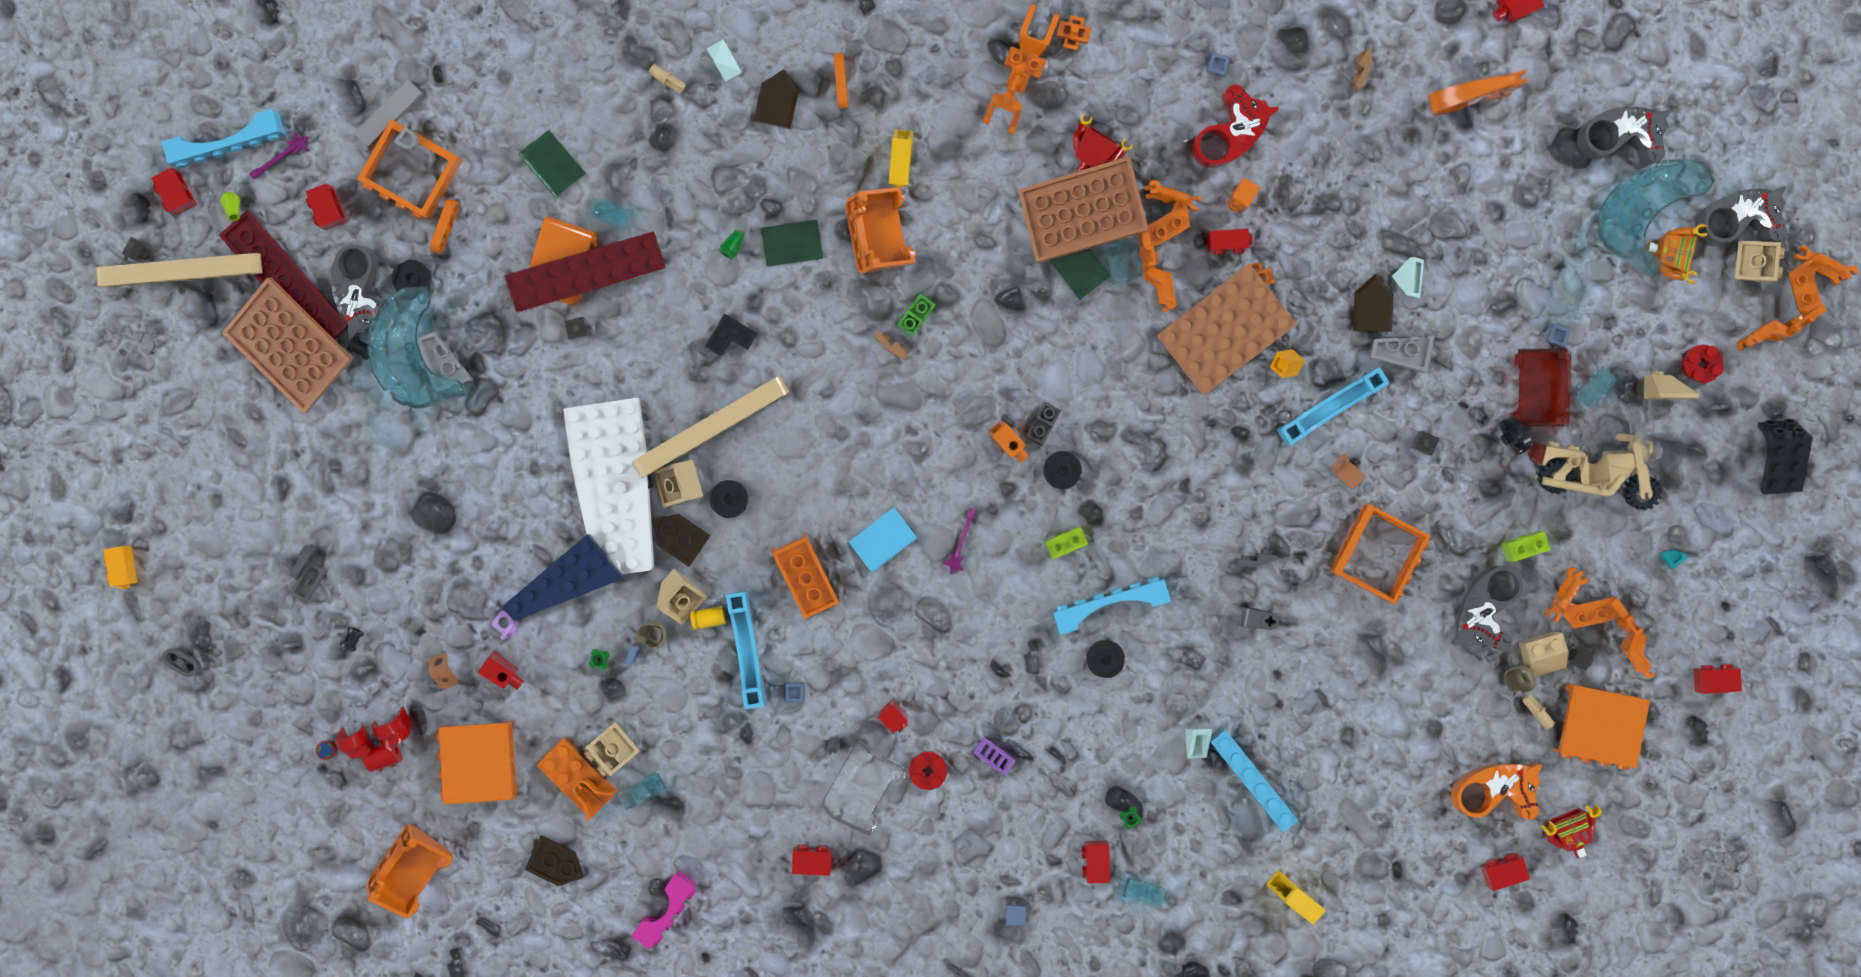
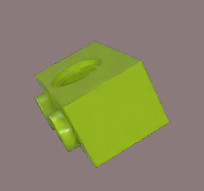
(1066, 542)
(1525, 546)

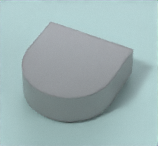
(407, 139)

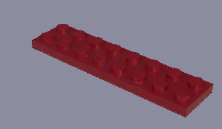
(250, 236)
(584, 272)

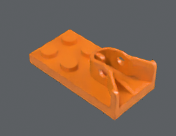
(805, 576)
(577, 778)

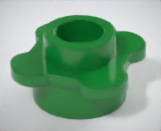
(594, 659)
(1135, 818)

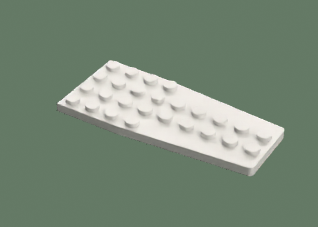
(609, 489)

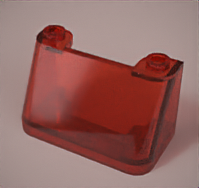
(1544, 387)

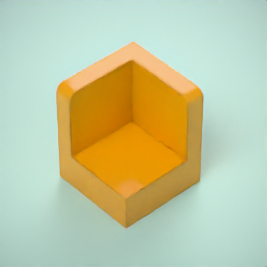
(1287, 363)

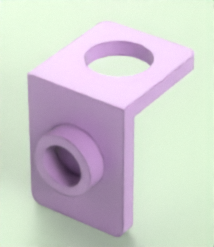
(510, 630)

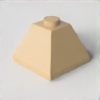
(1666, 387)
(679, 597)

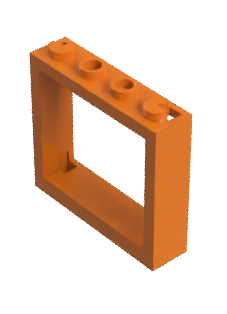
(438, 190)
(1353, 537)

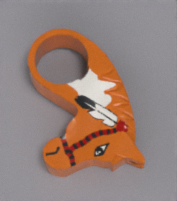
(1476, 91)
(1502, 780)

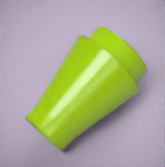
(231, 205)

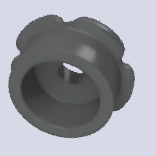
(832, 745)

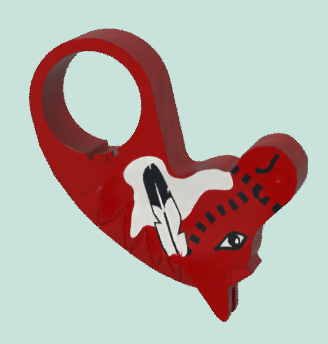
(1247, 124)

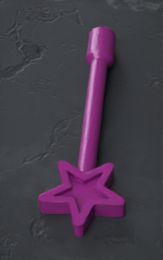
(296, 145)
(955, 560)

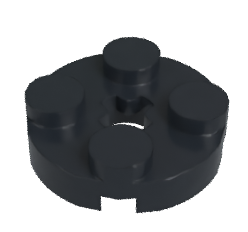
(408, 268)
(1514, 435)
(1067, 460)
(720, 492)
(1103, 669)

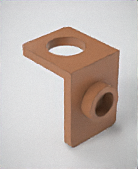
(1347, 472)
(442, 673)

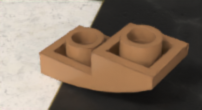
(1363, 66)
(896, 349)

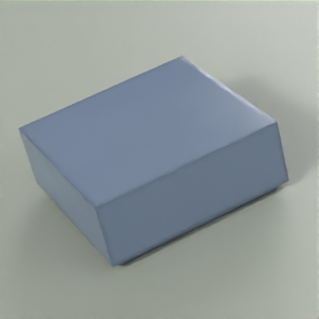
(1218, 64)
(1558, 335)
(632, 654)
(795, 692)
(1015, 914)

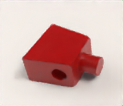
(1516, 9)
(495, 666)

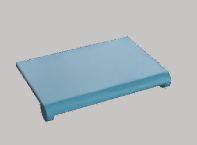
(883, 540)

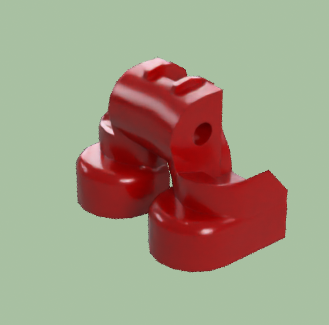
(381, 754)

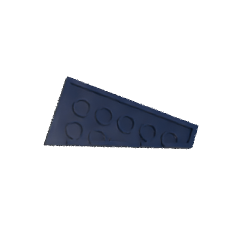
(572, 575)

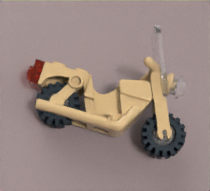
(1609, 472)

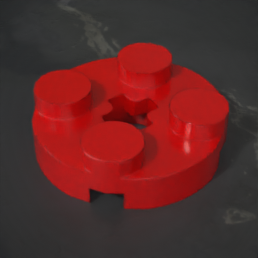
(1691, 362)
(934, 779)

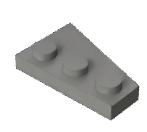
(1406, 353)
(441, 359)

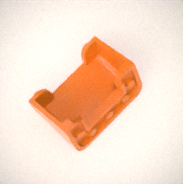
(877, 230)
(560, 240)
(406, 871)

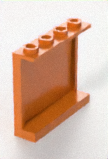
(1603, 727)
(477, 762)

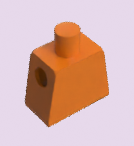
(1003, 435)

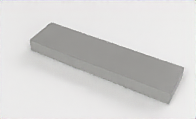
(392, 109)

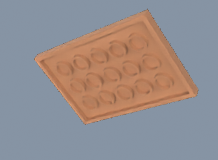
(1083, 210)
(1226, 329)
(287, 345)

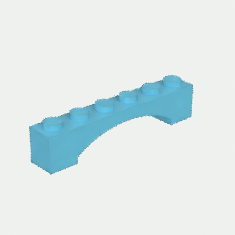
(264, 126)
(1332, 406)
(1069, 617)
(747, 652)
(1253, 779)

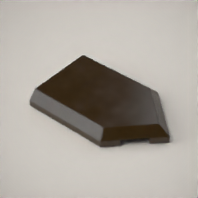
(777, 101)
(1373, 307)
(680, 537)
(554, 862)

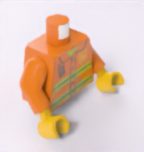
(1676, 252)

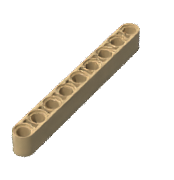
(179, 270)
(710, 427)

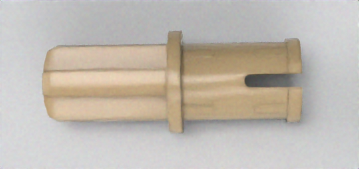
(667, 78)
(1538, 711)

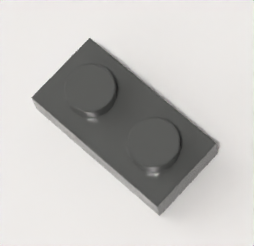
(308, 581)

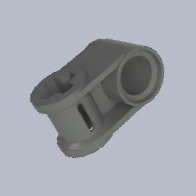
(1255, 618)

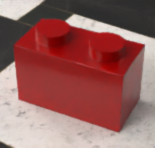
(173, 191)
(325, 206)
(1717, 679)
(893, 717)
(812, 860)
(1096, 861)
(1505, 871)

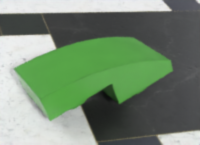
(916, 314)

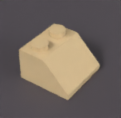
(678, 483)
(1544, 653)

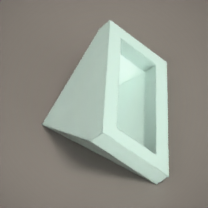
(724, 61)
(1410, 277)
(1197, 742)

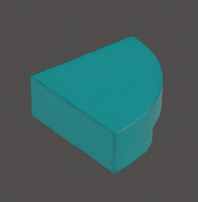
(1673, 558)

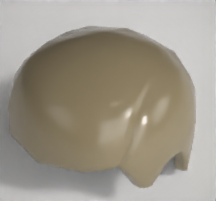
(651, 634)
(1520, 679)

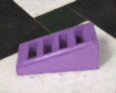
(1011, 760)

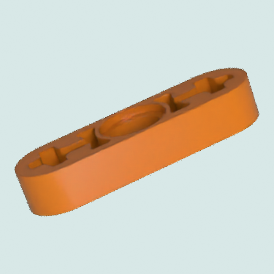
(841, 80)
(444, 226)

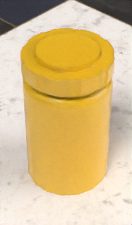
(708, 617)

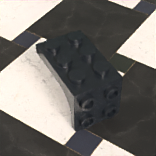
(1786, 456)

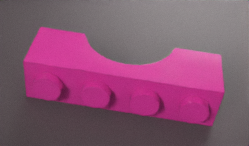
(650, 928)

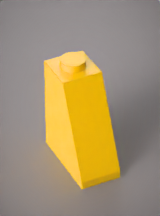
(901, 157)
(1295, 897)

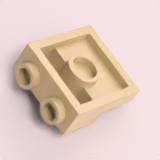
(1759, 261)
(611, 750)

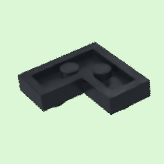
(727, 331)

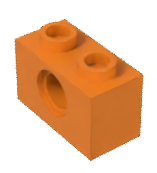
(1242, 195)

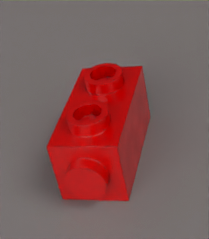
(1229, 240)

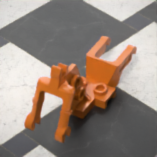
(1024, 64)
(1161, 231)
(1805, 295)
(1599, 612)

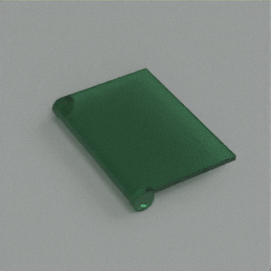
(551, 163)
(792, 243)
(1081, 271)

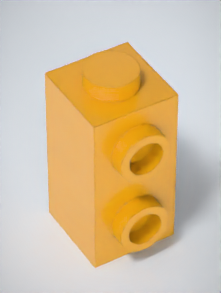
(120, 567)

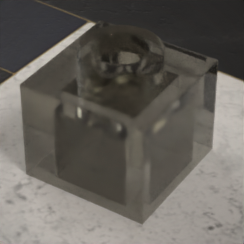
(137, 250)
(583, 331)
(1418, 443)
(1580, 657)

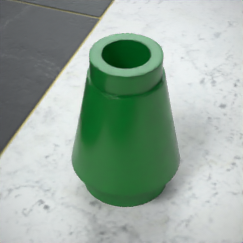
(731, 245)

